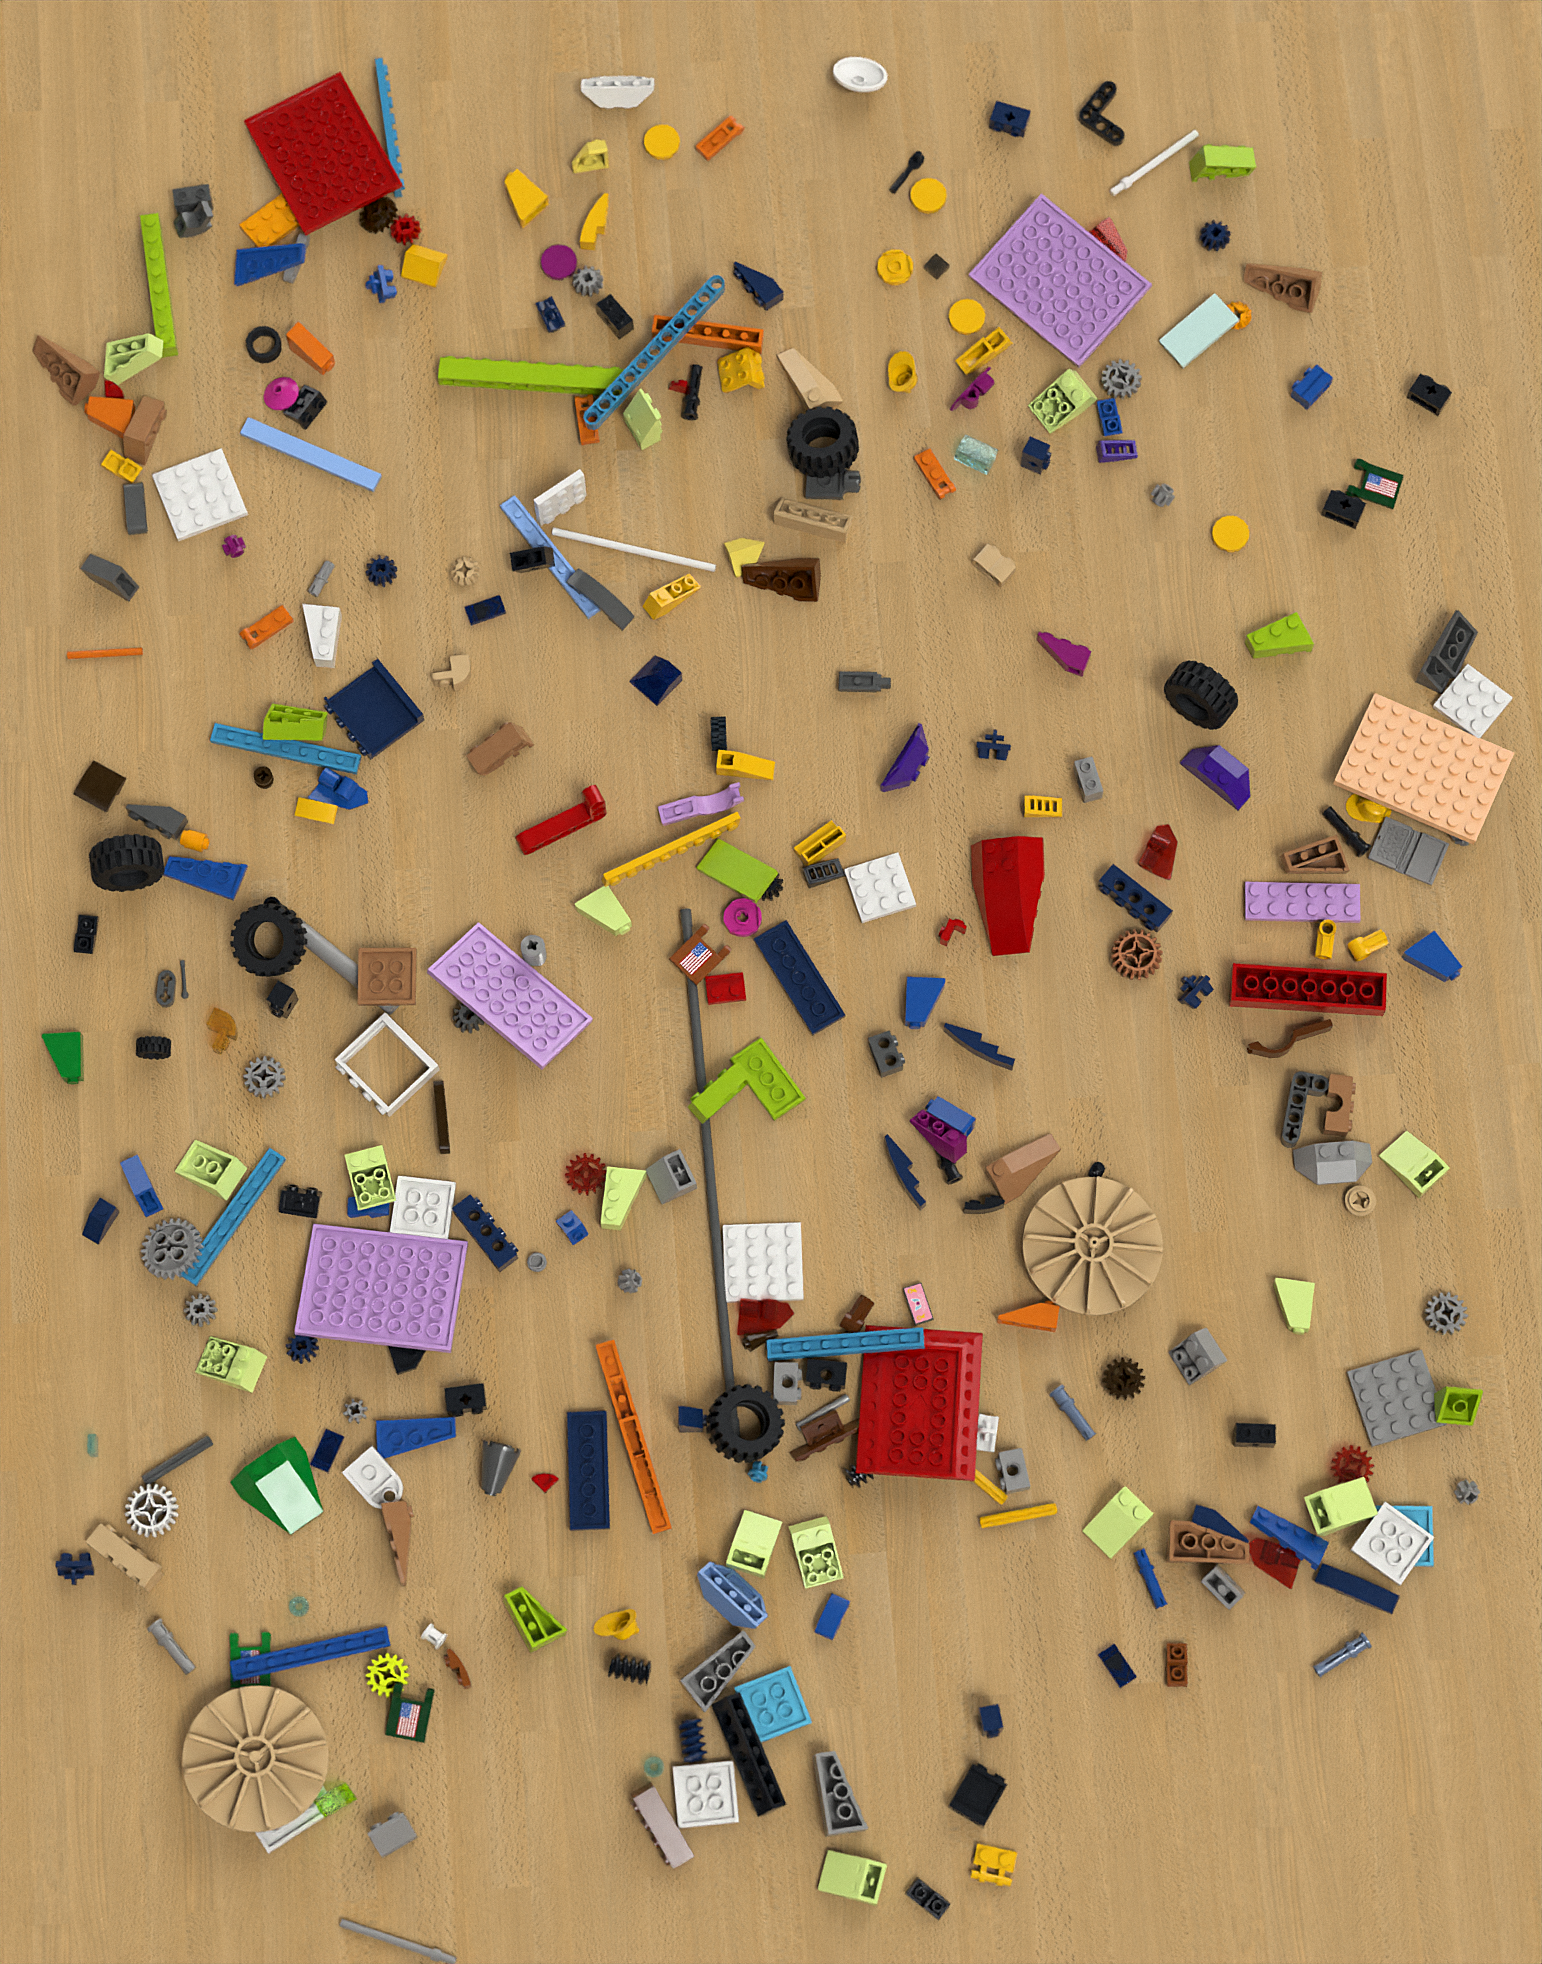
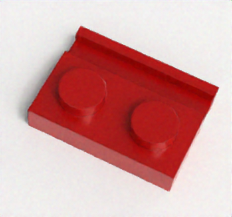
(725, 988)

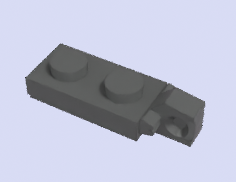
(862, 682)

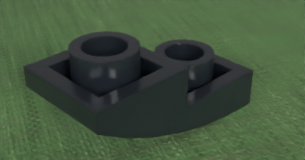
(86, 934)
(991, 1204)
(927, 1898)

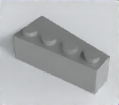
(715, 1672)
(836, 1798)

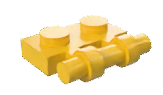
(996, 1859)

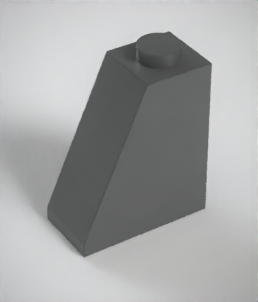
(110, 577)

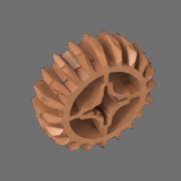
(1144, 953)

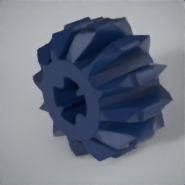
(1221, 232)
(383, 565)
(302, 1354)

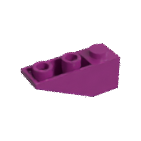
(1067, 655)
(941, 1136)

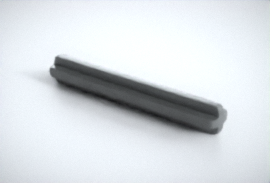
(177, 1460)

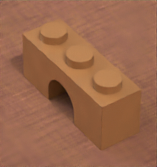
(1341, 1089)

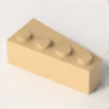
(124, 1557)

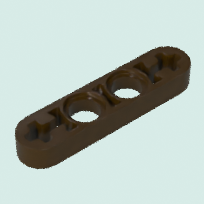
(441, 1113)

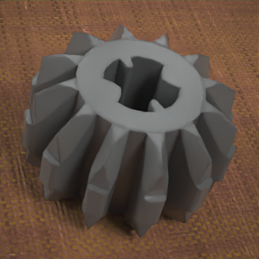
(461, 1019)

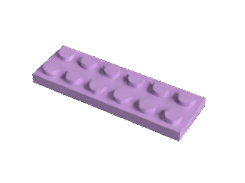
(1302, 902)

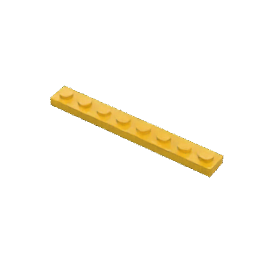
(665, 852)

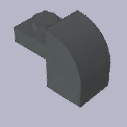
(194, 223)

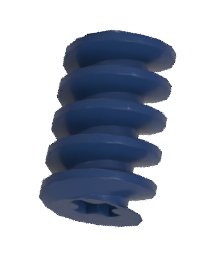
(692, 1740)

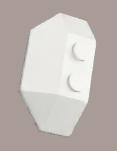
(617, 90)

